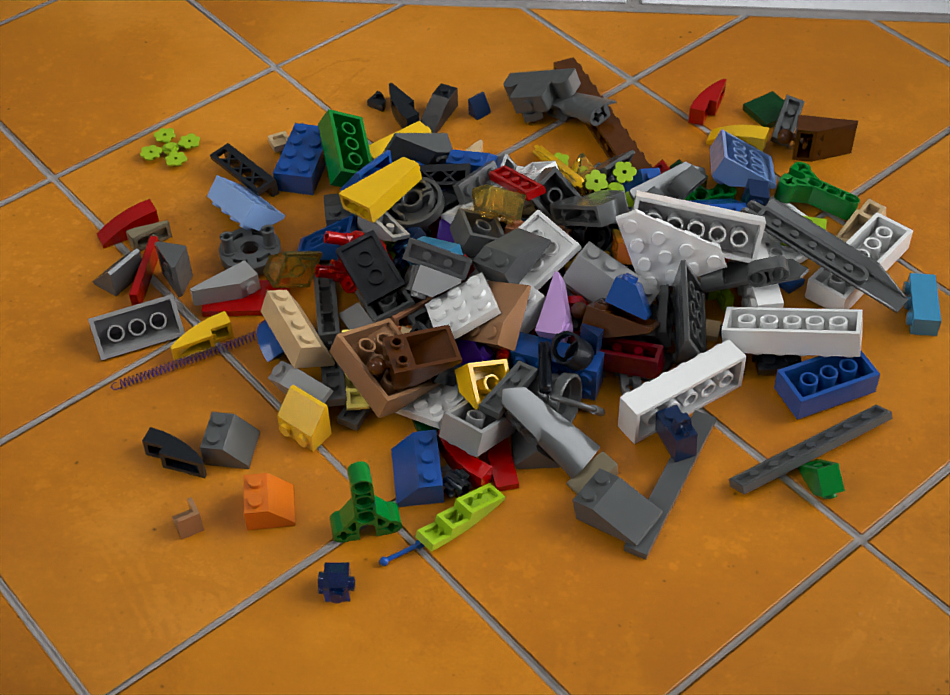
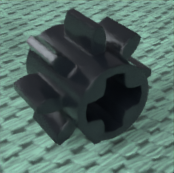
(456, 483)

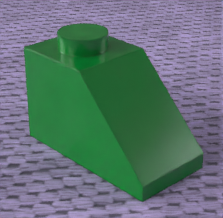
(822, 478)

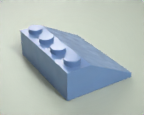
(738, 161)

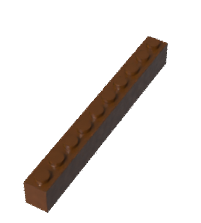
(610, 133)

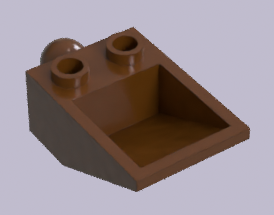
(820, 137)
(612, 319)
(424, 354)

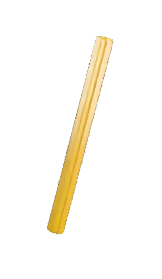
(544, 155)

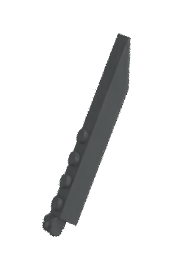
(829, 252)

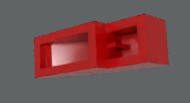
(707, 102)
(135, 216)
(459, 459)

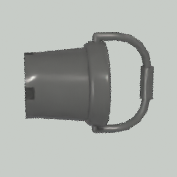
(565, 396)

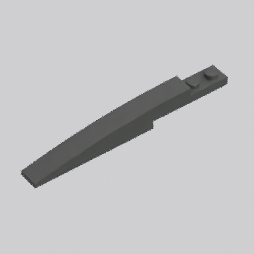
(328, 328)

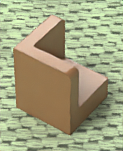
(188, 522)

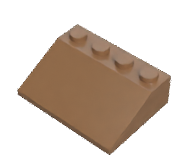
(504, 329)
(354, 351)

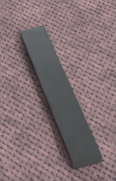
(810, 449)
(671, 484)

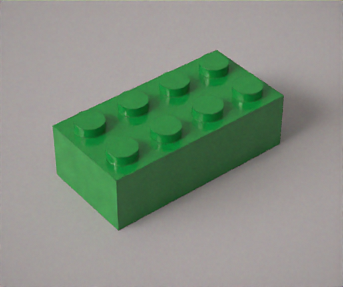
(343, 145)

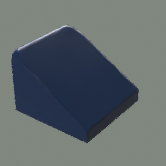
(478, 106)
(593, 335)

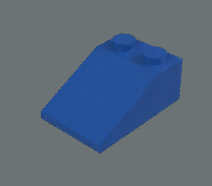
(315, 240)

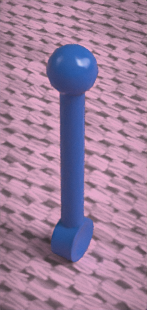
(384, 560)

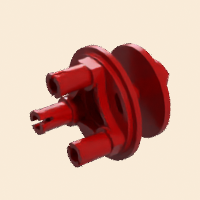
(337, 271)

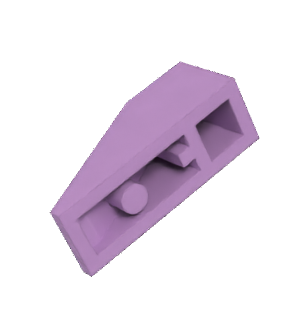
(556, 311)

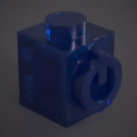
(336, 582)

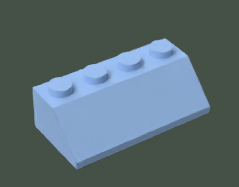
(243, 204)

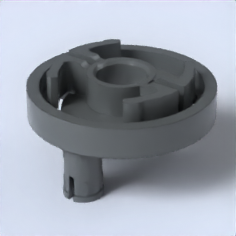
(418, 206)
(237, 243)

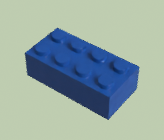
(301, 161)
(591, 377)
(825, 383)

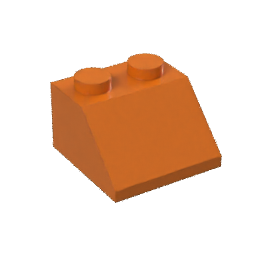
(267, 502)

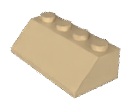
(294, 331)

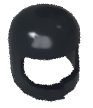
(584, 234)
(579, 349)

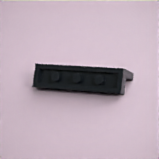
(245, 166)
(446, 174)

